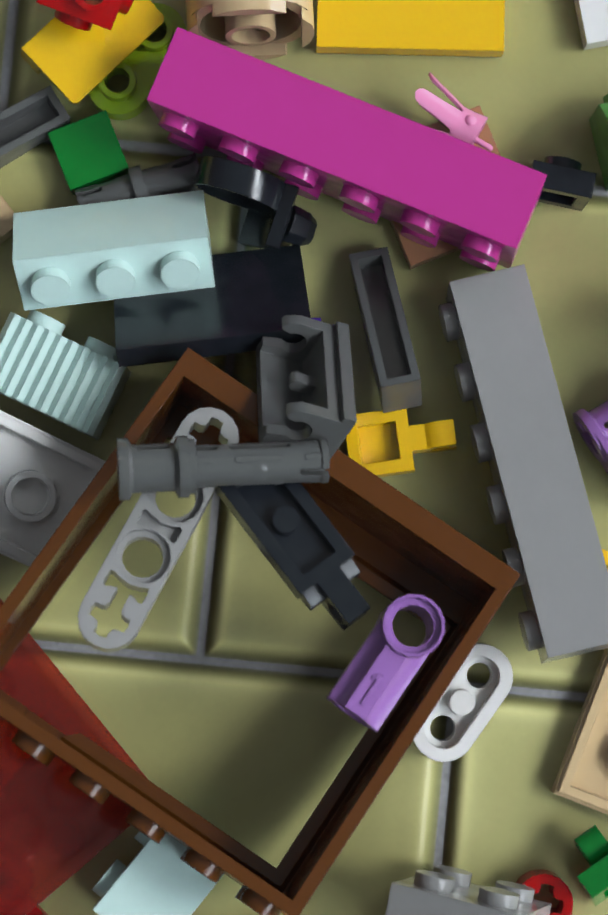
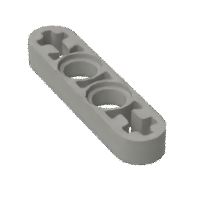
(152, 525)

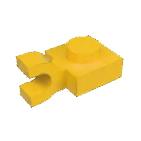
(387, 442)

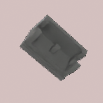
(306, 385)

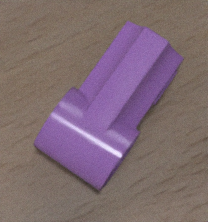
(384, 664)

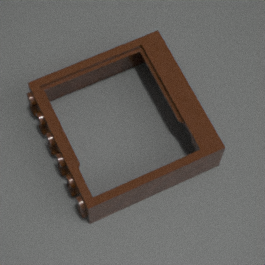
(398, 554)

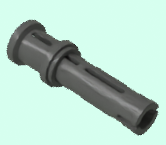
(188, 466)

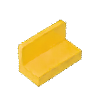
(82, 59)

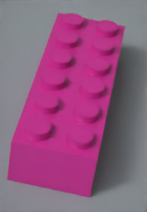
(345, 150)

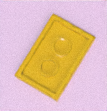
(411, 27)

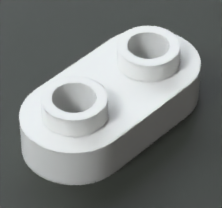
(467, 705)

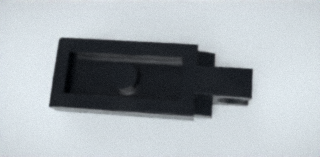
(300, 546)

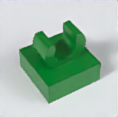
(595, 878)

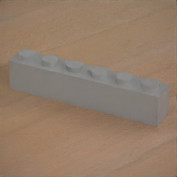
(531, 462)

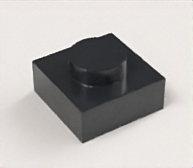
(565, 182)

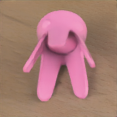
(462, 123)

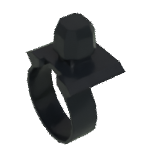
(269, 202)

